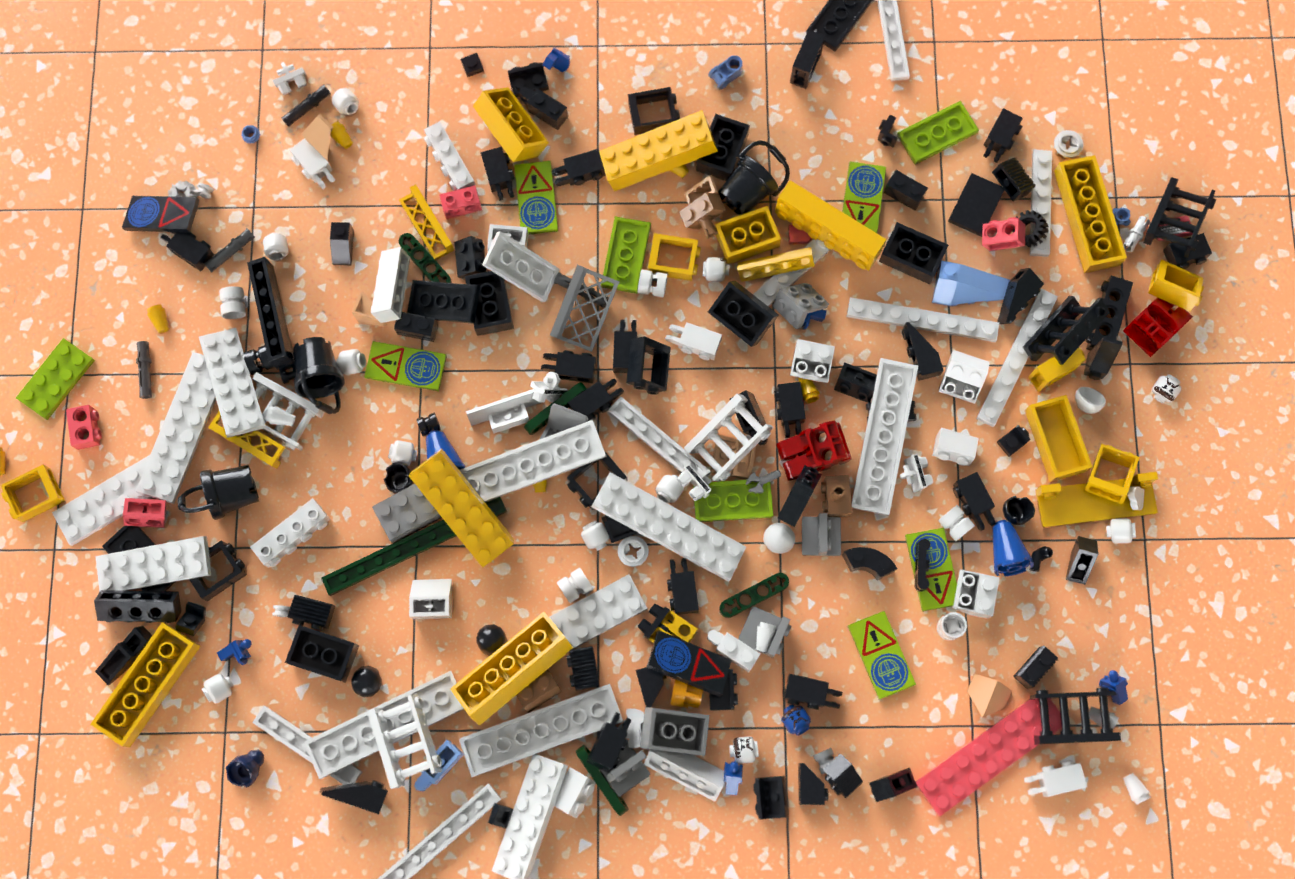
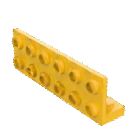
(1073, 505)

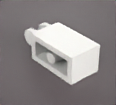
(312, 162)
(696, 340)
(734, 649)
(1058, 780)

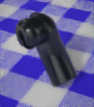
(1040, 555)

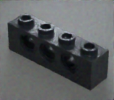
(1121, 291)
(138, 606)

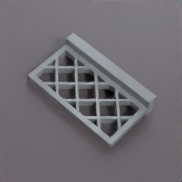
(568, 303)

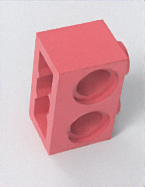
(460, 202)
(1003, 238)
(79, 428)
(144, 512)

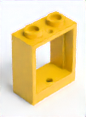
(676, 273)
(1176, 285)
(1052, 371)
(50, 484)
(1107, 489)

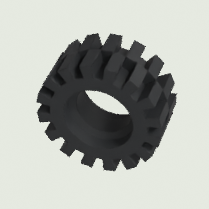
(1038, 233)

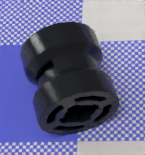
(428, 424)

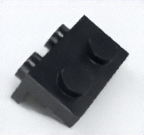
(469, 256)
(771, 797)

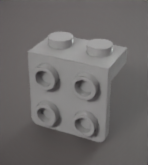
(798, 301)
(562, 419)
(749, 631)

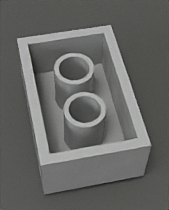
(405, 513)
(674, 731)

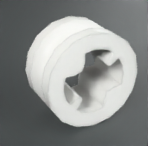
(204, 190)
(281, 611)

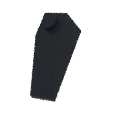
(1101, 358)
(360, 794)

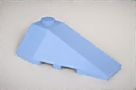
(964, 284)

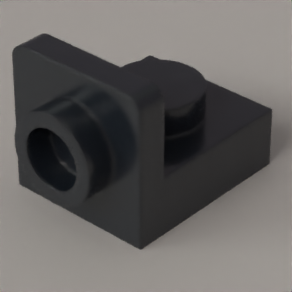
(1014, 440)
(192, 619)

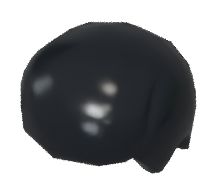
(397, 477)
(1018, 510)
(490, 639)
(366, 681)

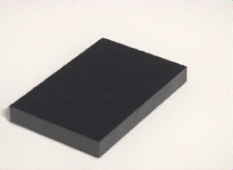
(976, 204)

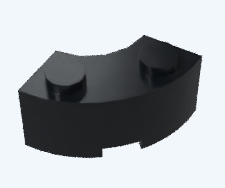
(870, 561)

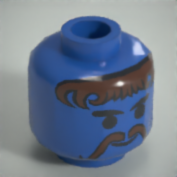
(796, 720)

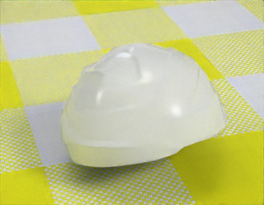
(1089, 400)
(779, 538)

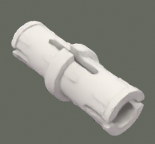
(1136, 234)

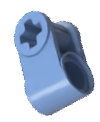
(724, 74)

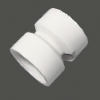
(646, 280)
(232, 302)
(956, 523)
(574, 585)
(951, 626)

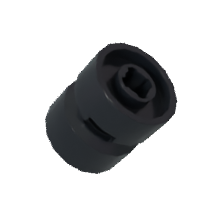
(252, 363)

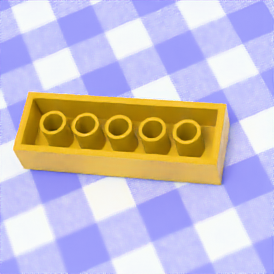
(658, 151)
(1090, 214)
(829, 225)
(461, 508)
(511, 668)
(145, 685)

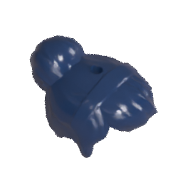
(237, 771)

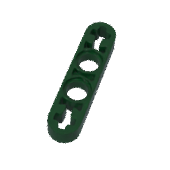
(425, 261)
(541, 419)
(755, 597)
(616, 802)

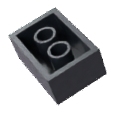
(730, 140)
(913, 253)
(493, 305)
(743, 313)
(322, 653)

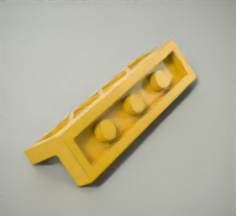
(430, 217)
(775, 264)
(246, 445)

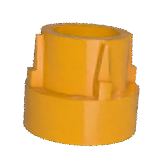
(686, 695)

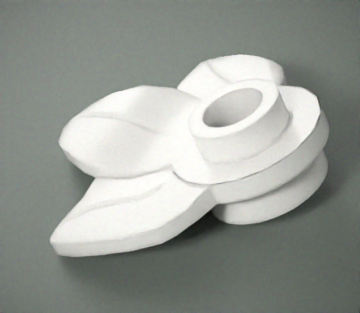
(635, 727)

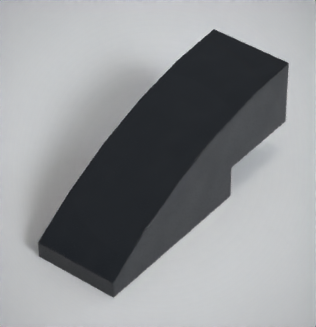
(123, 655)

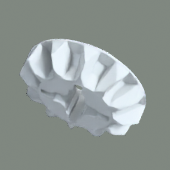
(1075, 141)
(186, 187)
(624, 548)

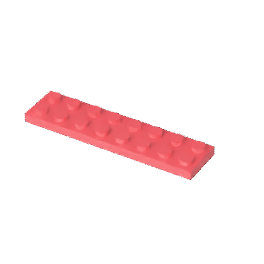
(986, 756)

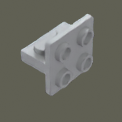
(821, 535)
(628, 772)

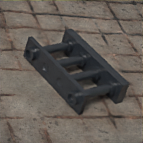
(1161, 218)
(1057, 324)
(1066, 735)

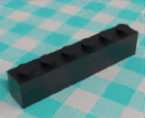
(271, 313)

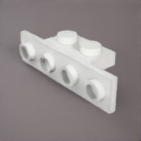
(505, 412)

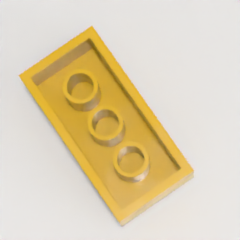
(510, 124)

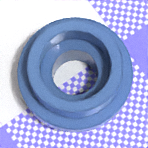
(248, 130)

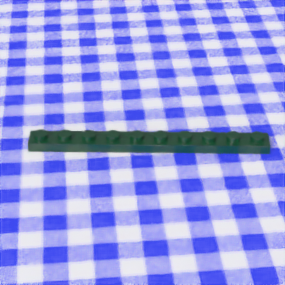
(396, 553)

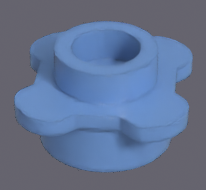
(1125, 213)

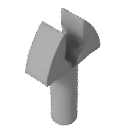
(762, 480)

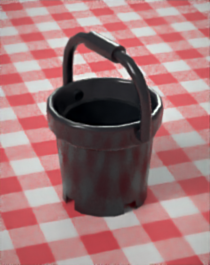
(751, 181)
(317, 373)
(223, 491)

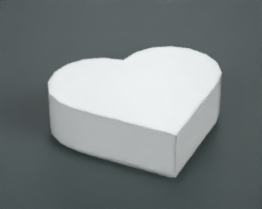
(1136, 497)

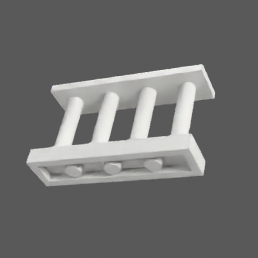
(295, 402)
(710, 432)
(386, 748)

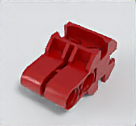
(1156, 323)
(808, 443)

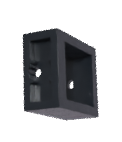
(807, 58)
(647, 97)
(660, 365)
(575, 487)
(799, 495)
(238, 565)

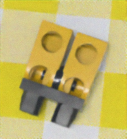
(668, 623)

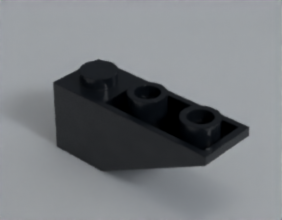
(1018, 293)
(922, 353)

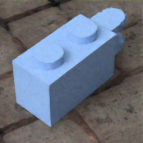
(449, 756)

